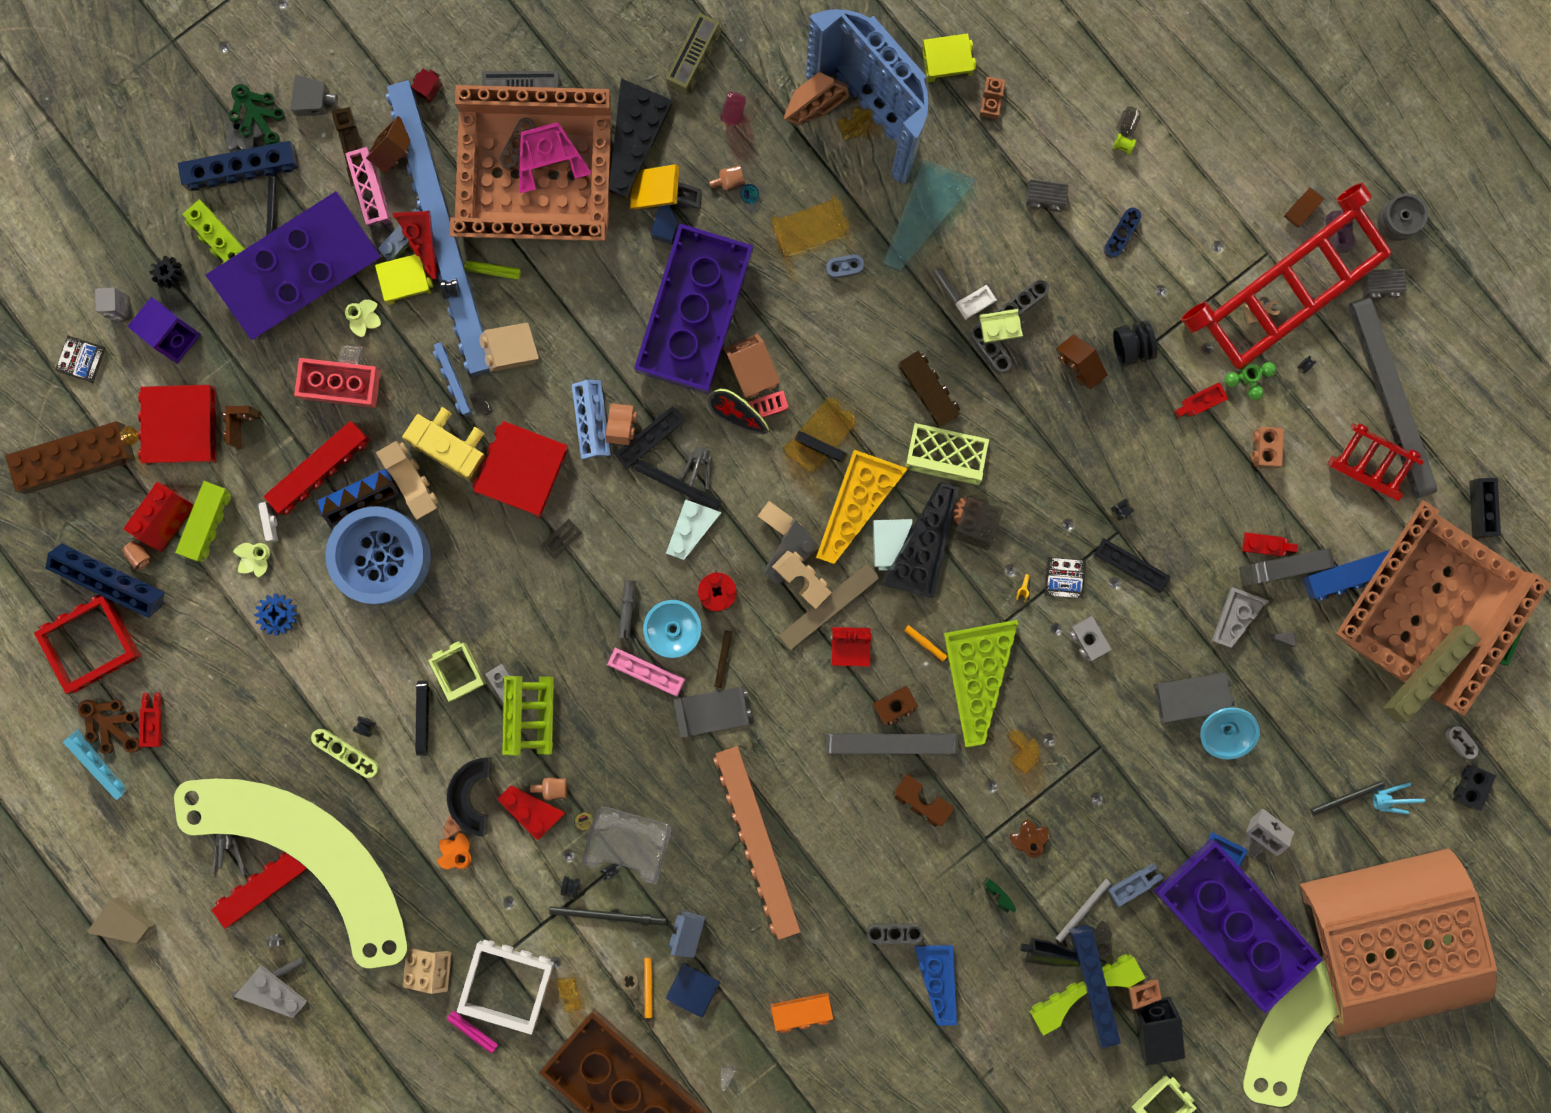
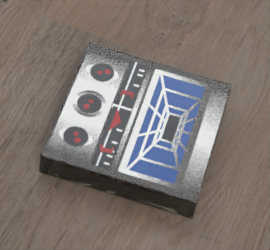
(80, 359)
(1065, 577)

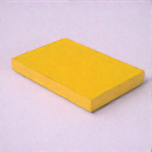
(655, 187)

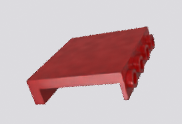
(177, 424)
(520, 468)

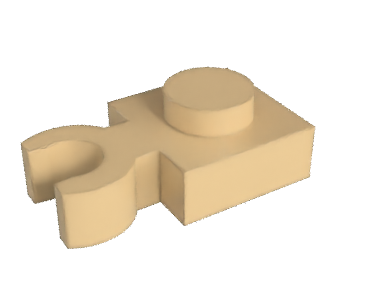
(1250, 318)

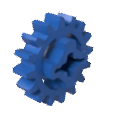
(276, 622)

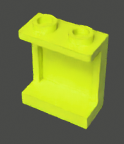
(948, 56)
(403, 278)

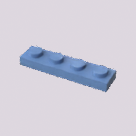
(448, 372)

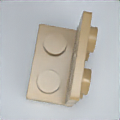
(427, 970)

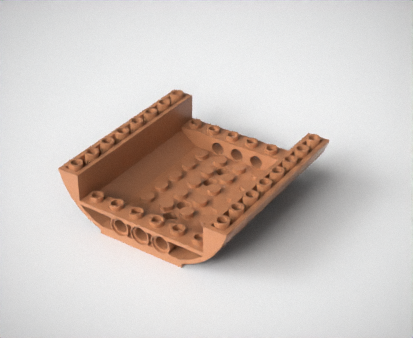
(557, 207)
(1479, 592)
(1400, 909)

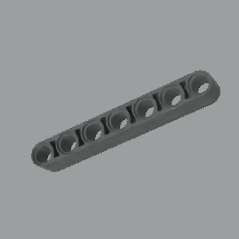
(891, 743)

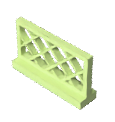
(946, 470)

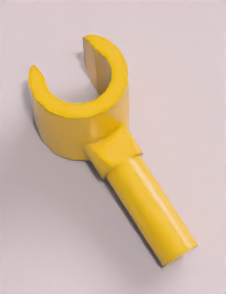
(1023, 590)

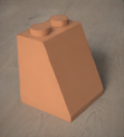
(752, 365)

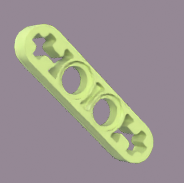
(344, 754)

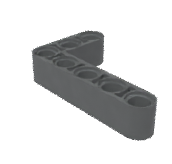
(1000, 355)
(1286, 566)

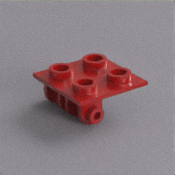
(851, 646)

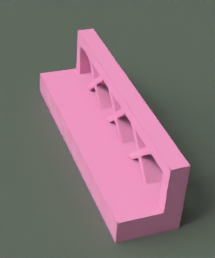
(376, 188)

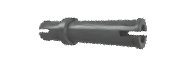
(627, 608)

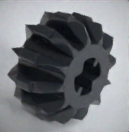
(166, 279)

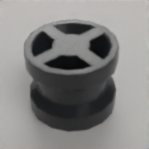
(450, 288)
(1122, 509)
(364, 726)
(570, 887)

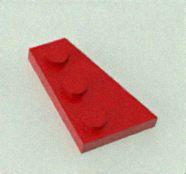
(530, 811)

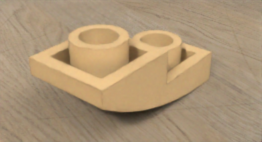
(776, 517)

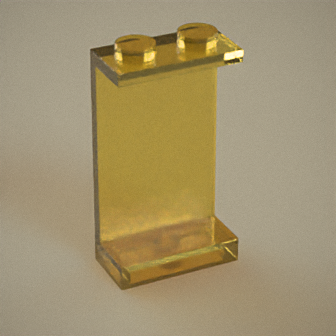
(810, 227)
(827, 424)

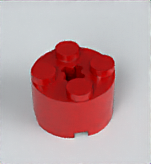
(706, 593)

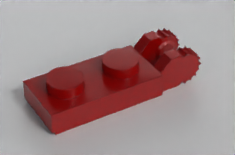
(150, 721)

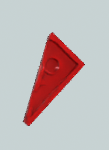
(418, 230)

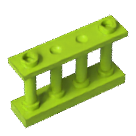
(513, 711)

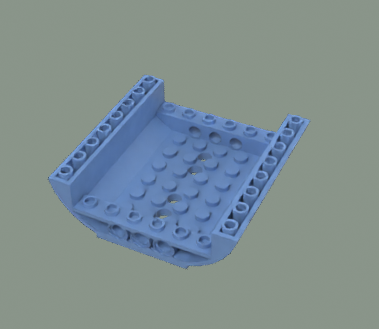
(871, 59)

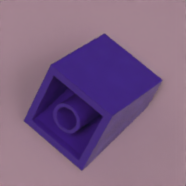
(164, 330)

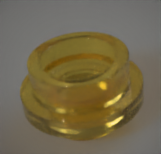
(129, 435)

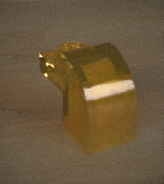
(1028, 753)

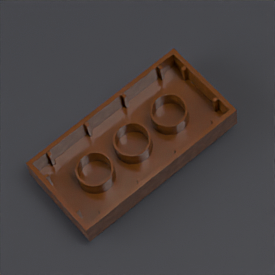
(610, 1074)

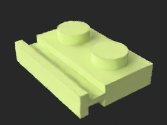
(1000, 326)

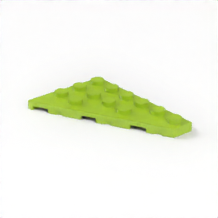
(977, 669)

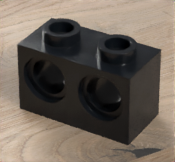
(1479, 790)

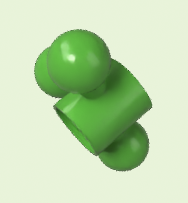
(1255, 392)

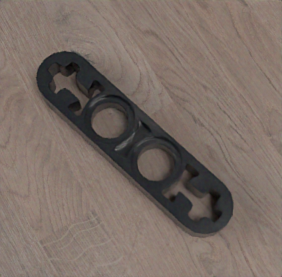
(422, 718)

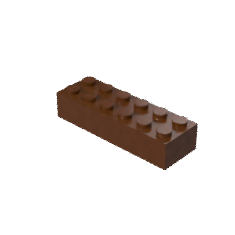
(68, 458)

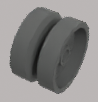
(1402, 217)

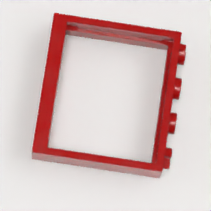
(120, 629)

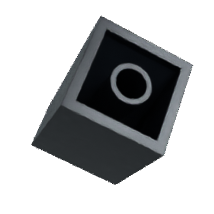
(1160, 1032)

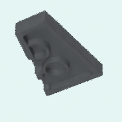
(794, 541)

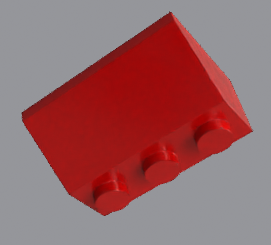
(159, 516)

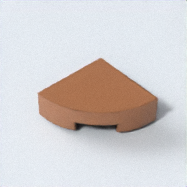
(451, 828)

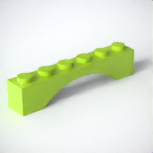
(1051, 1013)

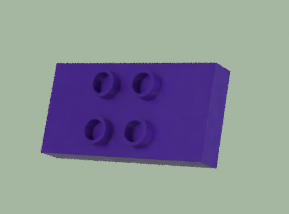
(293, 265)
(693, 309)
(1238, 925)

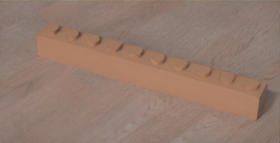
(758, 843)

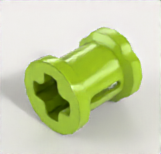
(1124, 144)

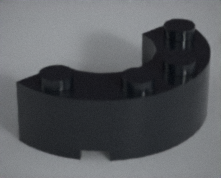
(459, 798)

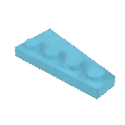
(91, 760)

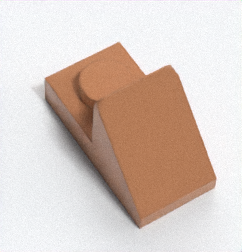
(1144, 993)

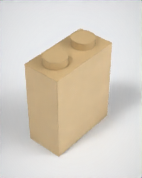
(508, 347)

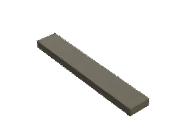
(830, 606)

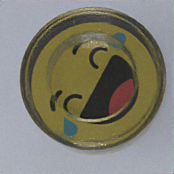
(583, 821)

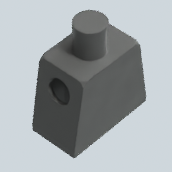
(311, 97)

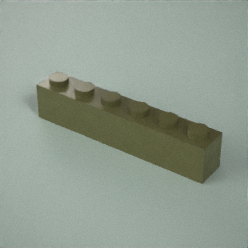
(1431, 674)

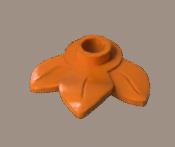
(453, 850)

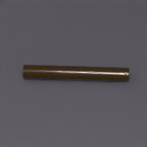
(723, 659)

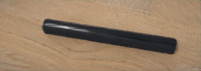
(677, 484)

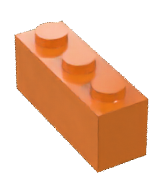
(802, 1012)

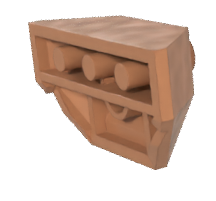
(815, 98)

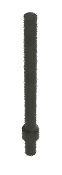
(645, 919)

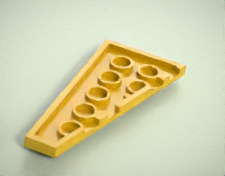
(861, 493)

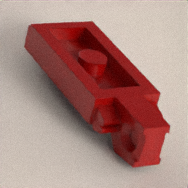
(1202, 401)
(1267, 545)

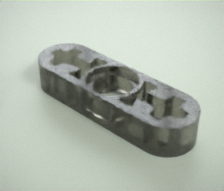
(506, 153)

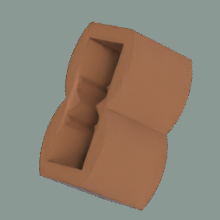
(620, 423)

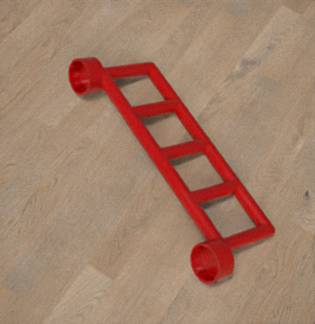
(1351, 204)

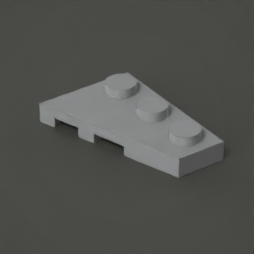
(1236, 616)
(271, 993)

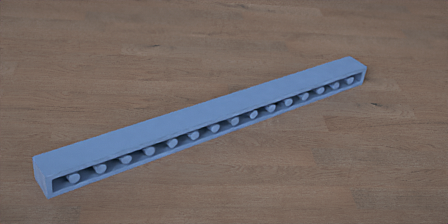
(447, 250)

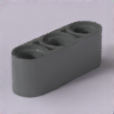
(903, 938)

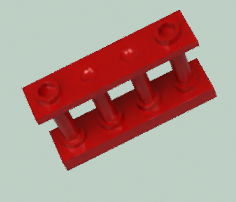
(1375, 480)

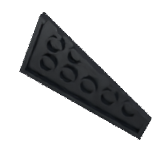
(637, 126)
(921, 556)

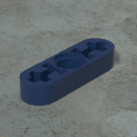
(1133, 224)

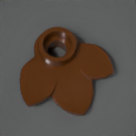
(1028, 836)

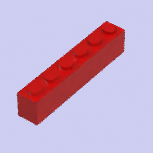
(317, 468)
(257, 889)

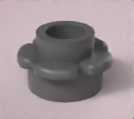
(274, 940)

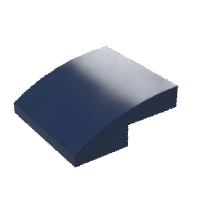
(692, 990)

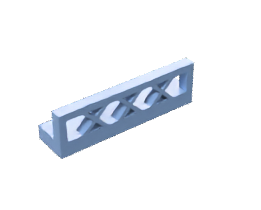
(593, 418)

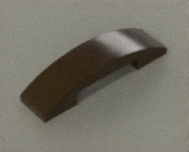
(349, 139)

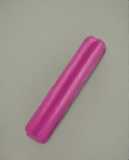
(472, 1032)

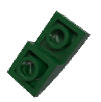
(1003, 899)

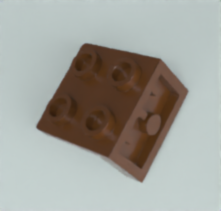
(232, 419)

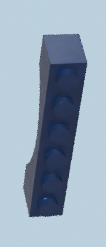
(1098, 996)

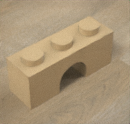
(791, 566)

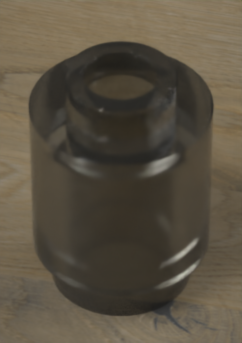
(1128, 121)

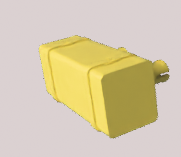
(444, 447)

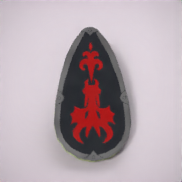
(736, 411)

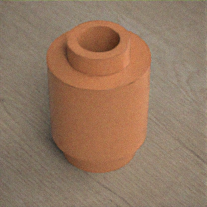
(136, 555)

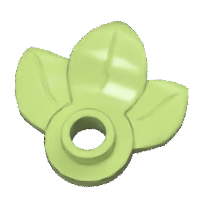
(364, 319)
(251, 560)

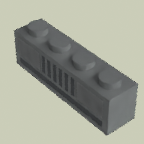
(546, 79)

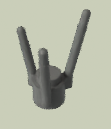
(700, 457)
(224, 841)

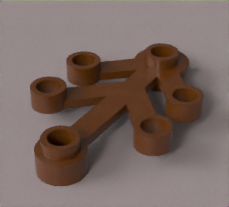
(107, 725)

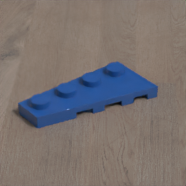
(939, 977)

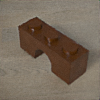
(937, 811)

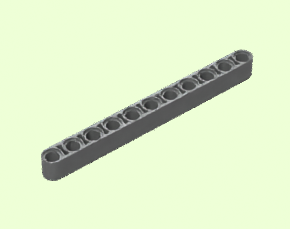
(1391, 393)

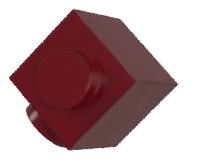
(426, 84)

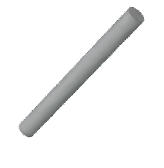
(1083, 910)

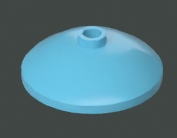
(660, 620)
(1231, 741)

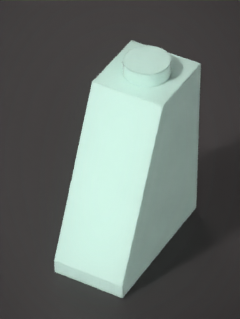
(888, 541)

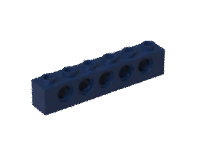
(191, 169)
(104, 580)

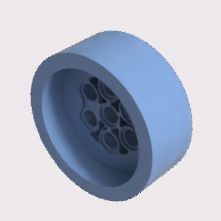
(347, 547)

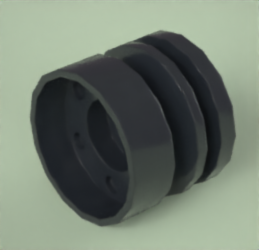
(1135, 343)

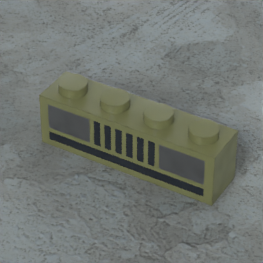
(693, 53)

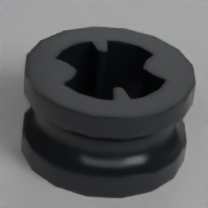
(1306, 364)
(609, 871)

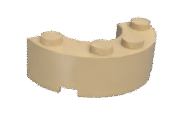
(408, 479)

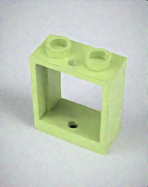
(440, 655)
(1188, 1107)

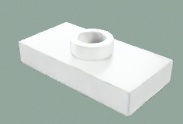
(976, 302)
(269, 522)

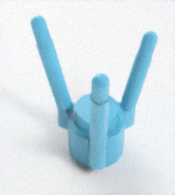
(1383, 801)

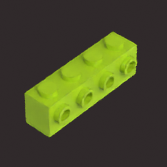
(212, 231)
(203, 521)

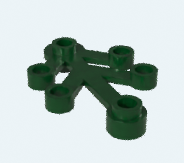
(254, 112)

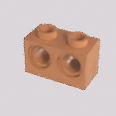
(1274, 448)

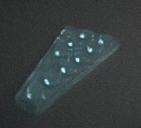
(930, 201)

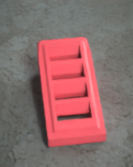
(784, 406)

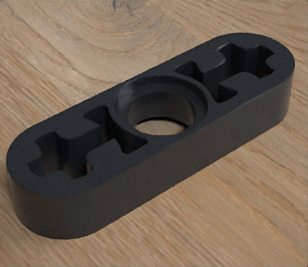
(821, 447)

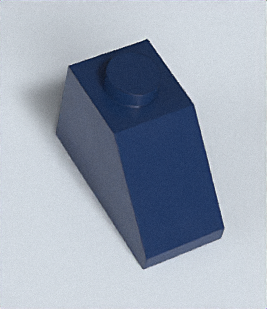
(664, 225)

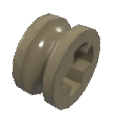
(635, 980)

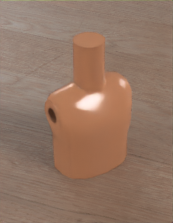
(729, 178)
(551, 788)

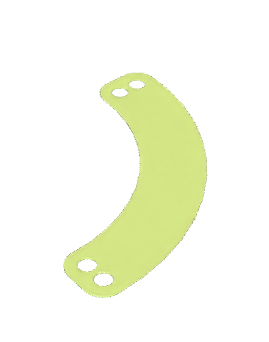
(316, 842)
(1292, 1032)

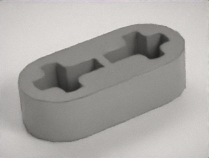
(1458, 745)

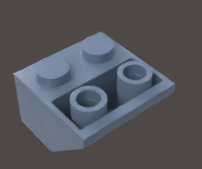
(688, 933)

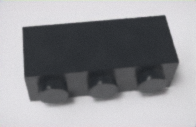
(1485, 507)

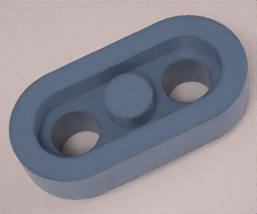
(844, 265)

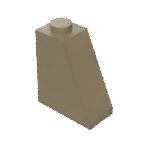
(122, 923)

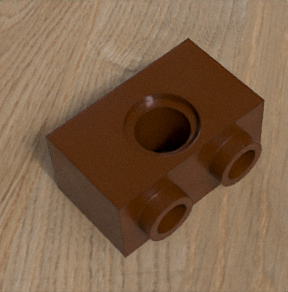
(883, 706)

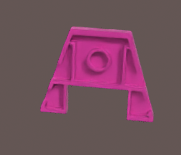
(544, 147)

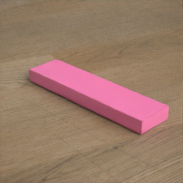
(646, 672)

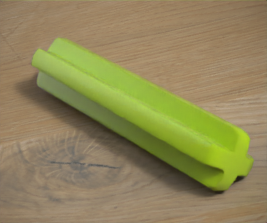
(491, 269)

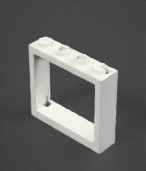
(495, 1016)

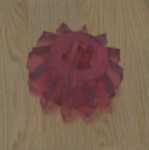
(733, 108)

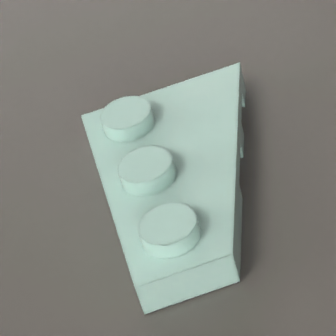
(690, 528)

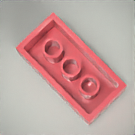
(337, 382)

